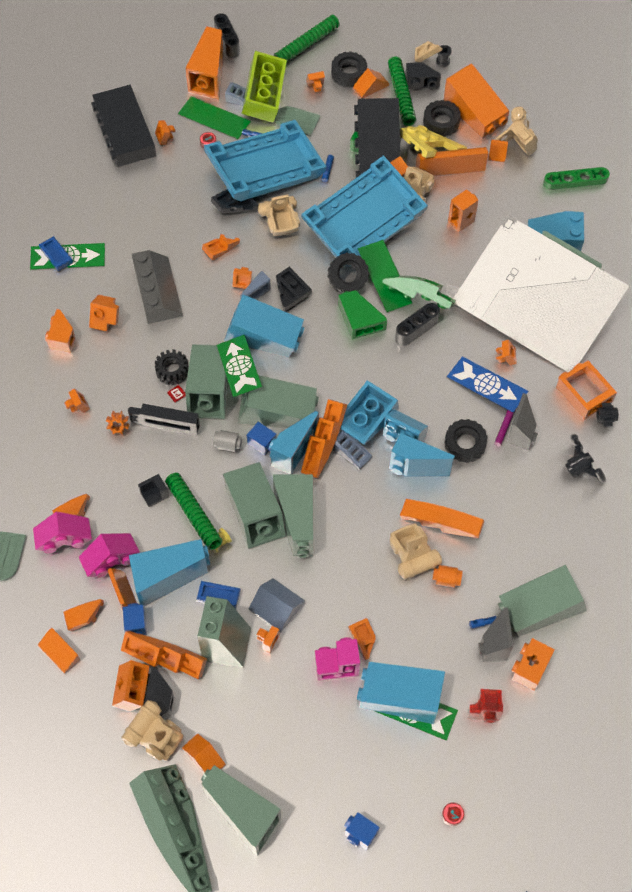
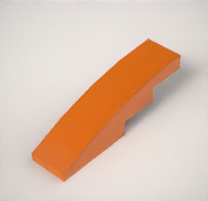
(325, 436)
(443, 518)
(162, 653)

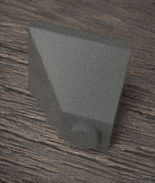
(523, 426)
(497, 640)

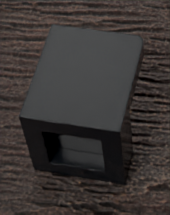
(153, 490)

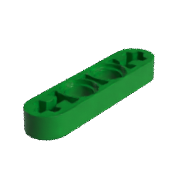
(596, 176)

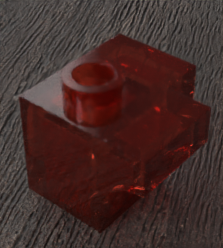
(489, 706)

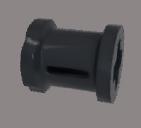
(443, 56)

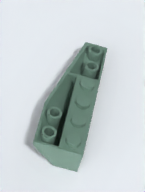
(173, 824)

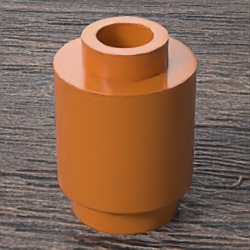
(447, 576)

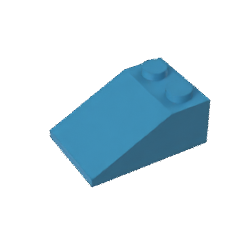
(563, 225)
(367, 412)
(292, 443)
(419, 459)

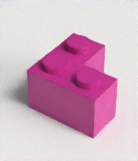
(61, 530)
(106, 552)
(338, 661)

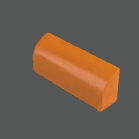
(454, 161)

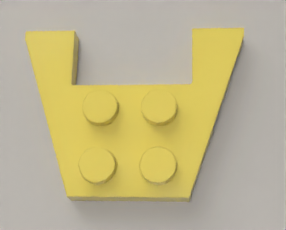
(427, 140)

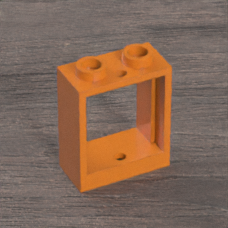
(572, 396)

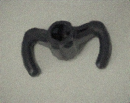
(581, 462)

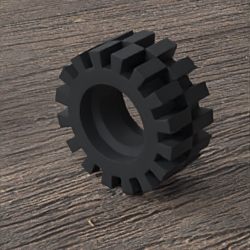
(168, 358)

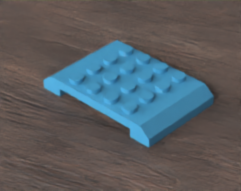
(266, 161)
(365, 210)

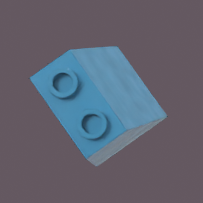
(265, 327)
(167, 569)
(401, 691)

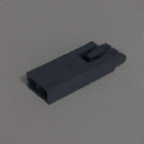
(165, 418)

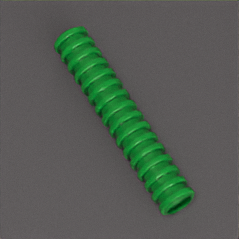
(308, 38)
(402, 91)
(193, 511)

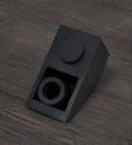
(421, 76)

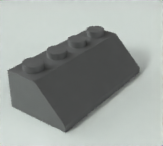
(156, 286)

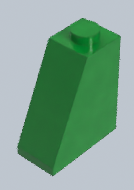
(360, 315)

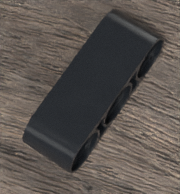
(230, 39)
(420, 317)

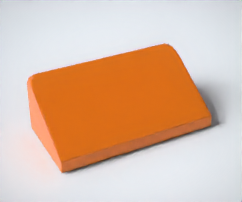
(121, 587)
(58, 650)

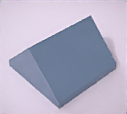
(275, 604)

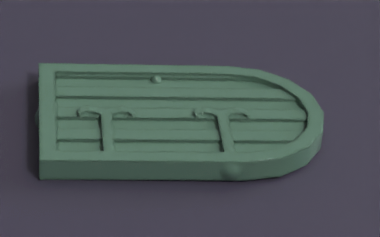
(305, 119)
(10, 553)

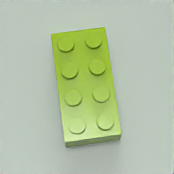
(264, 86)

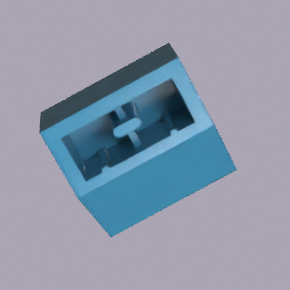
(397, 423)

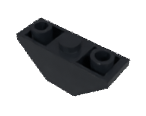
(159, 692)

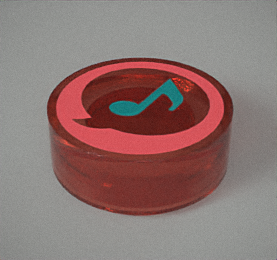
(207, 138)
(453, 814)

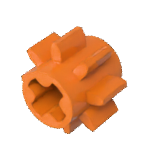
(115, 427)

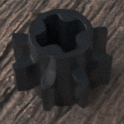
(607, 414)

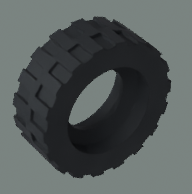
(347, 59)
(446, 108)
(348, 259)
(472, 428)

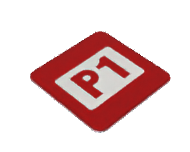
(176, 393)

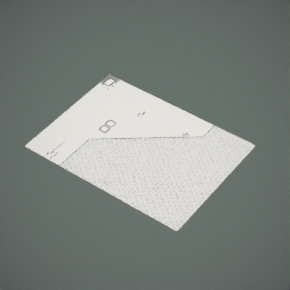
(540, 294)

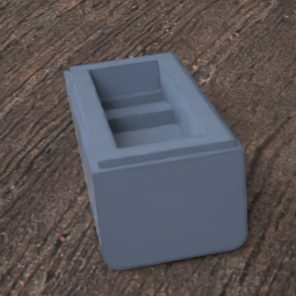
(233, 92)
(258, 287)
(340, 448)

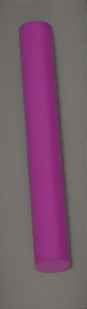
(504, 427)

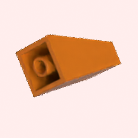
(206, 65)
(476, 101)

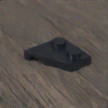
(226, 204)
(291, 288)

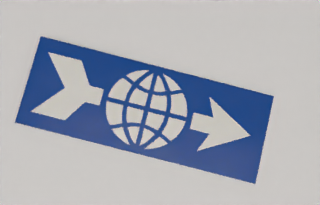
(487, 384)

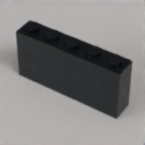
(123, 125)
(377, 131)

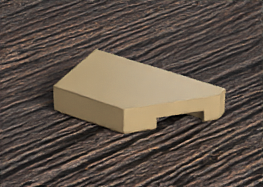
(426, 50)

